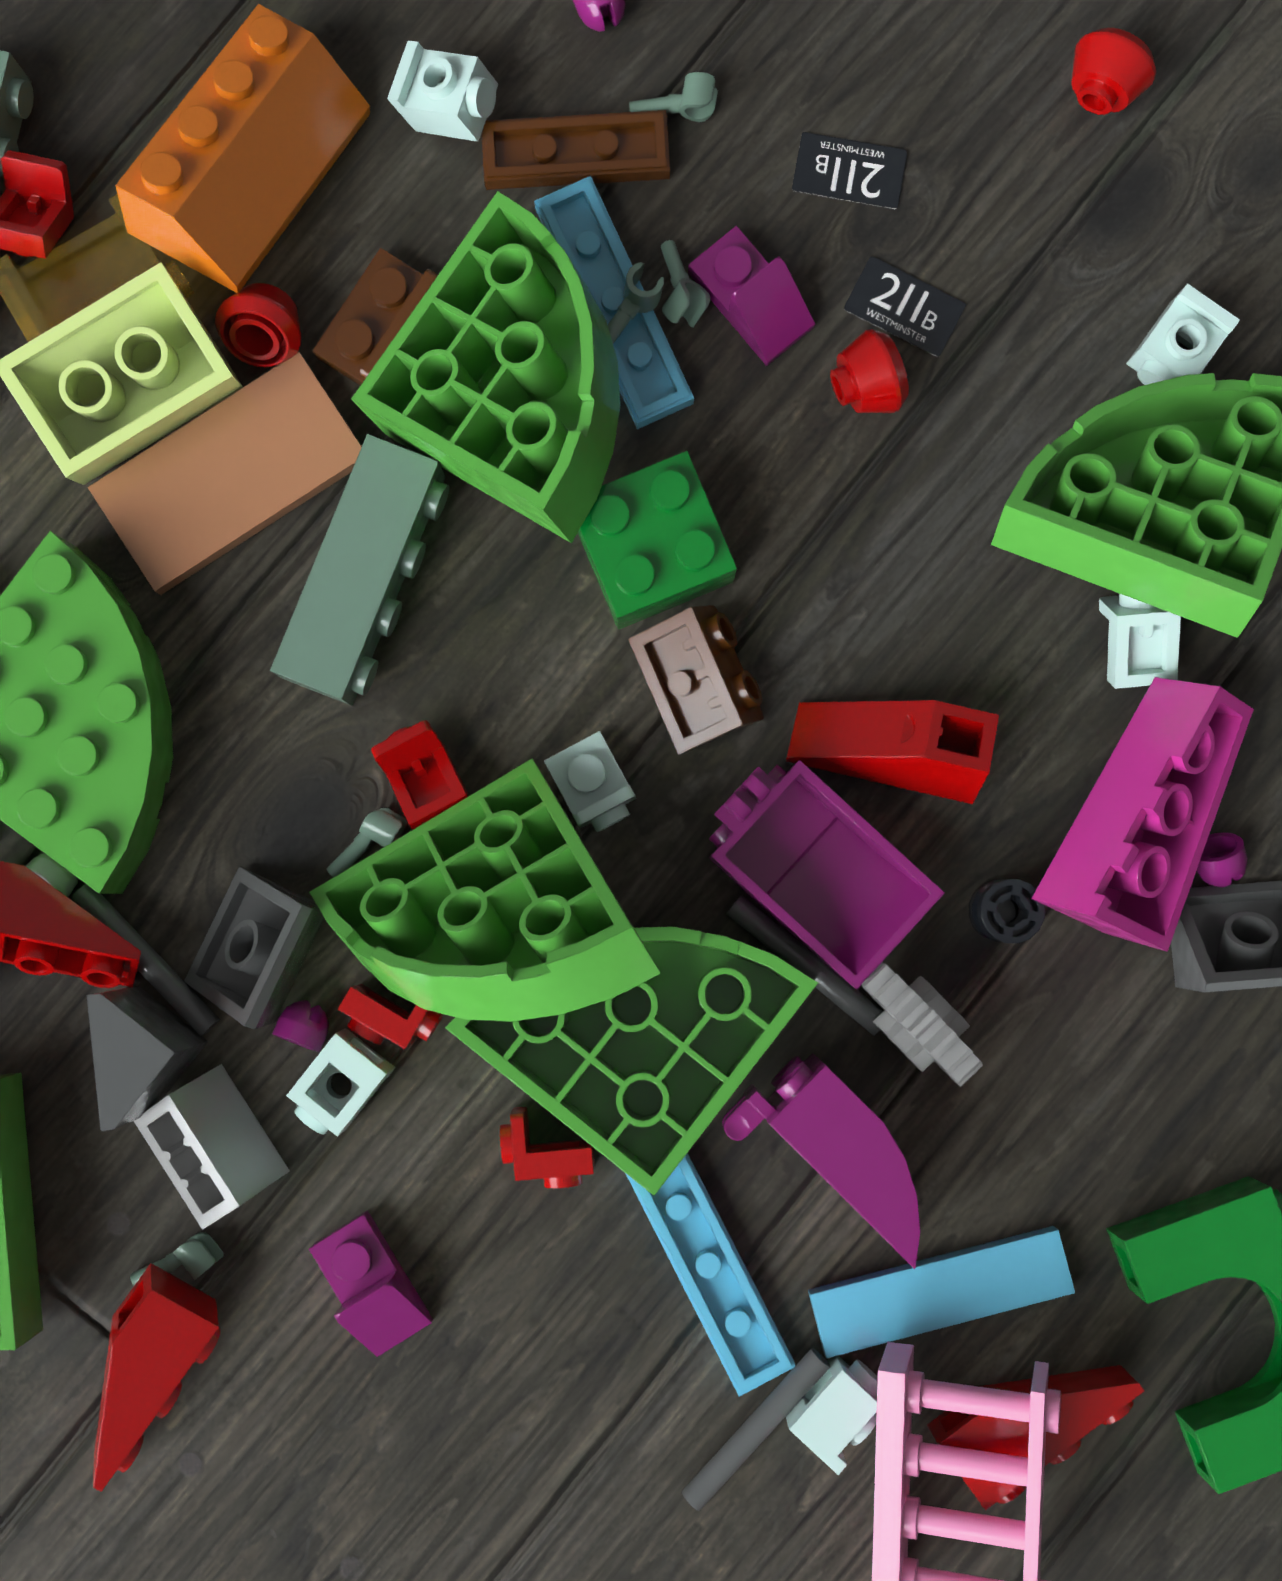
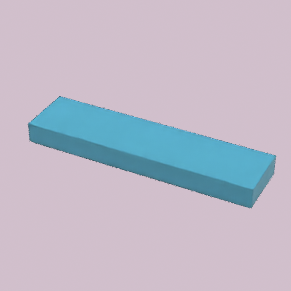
(646, 364)
(715, 1278)
(941, 1291)

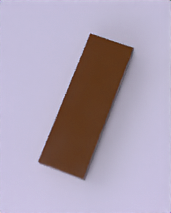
(575, 147)

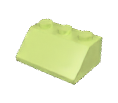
(118, 375)

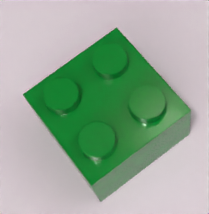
(655, 541)

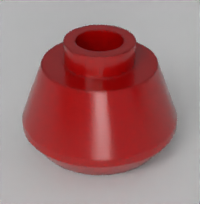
(1111, 70)
(259, 325)
(870, 374)

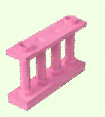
(905, 1454)

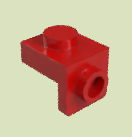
(34, 205)
(420, 772)
(380, 1018)
(557, 1163)

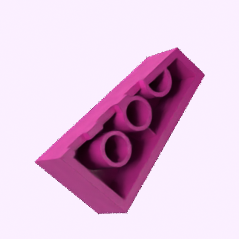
(1149, 815)

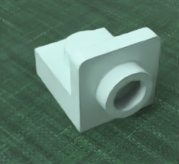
(1140, 642)
(591, 783)

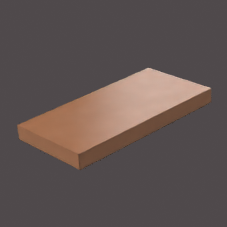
(227, 474)

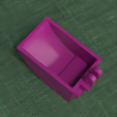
(820, 869)
(840, 1142)

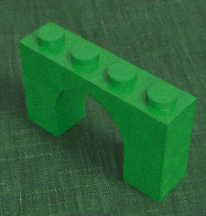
(1202, 1240)

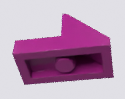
(753, 294)
(370, 1284)

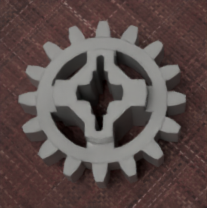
(922, 1024)

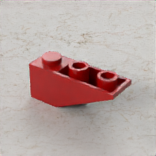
(899, 744)
(52, 933)
(150, 1348)
(1086, 1402)

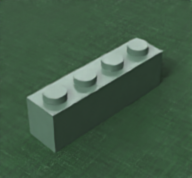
(361, 570)

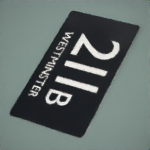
(849, 170)
(904, 306)

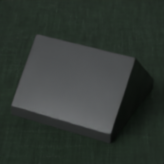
(1229, 938)
(254, 949)
(136, 1052)

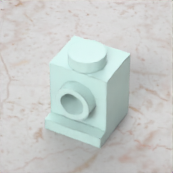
(443, 92)
(1192, 322)
(317, 1102)
(836, 1411)

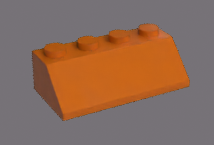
(242, 150)

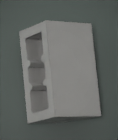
(211, 1146)

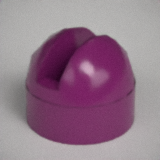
(594, 11)
(1222, 859)
(303, 1025)

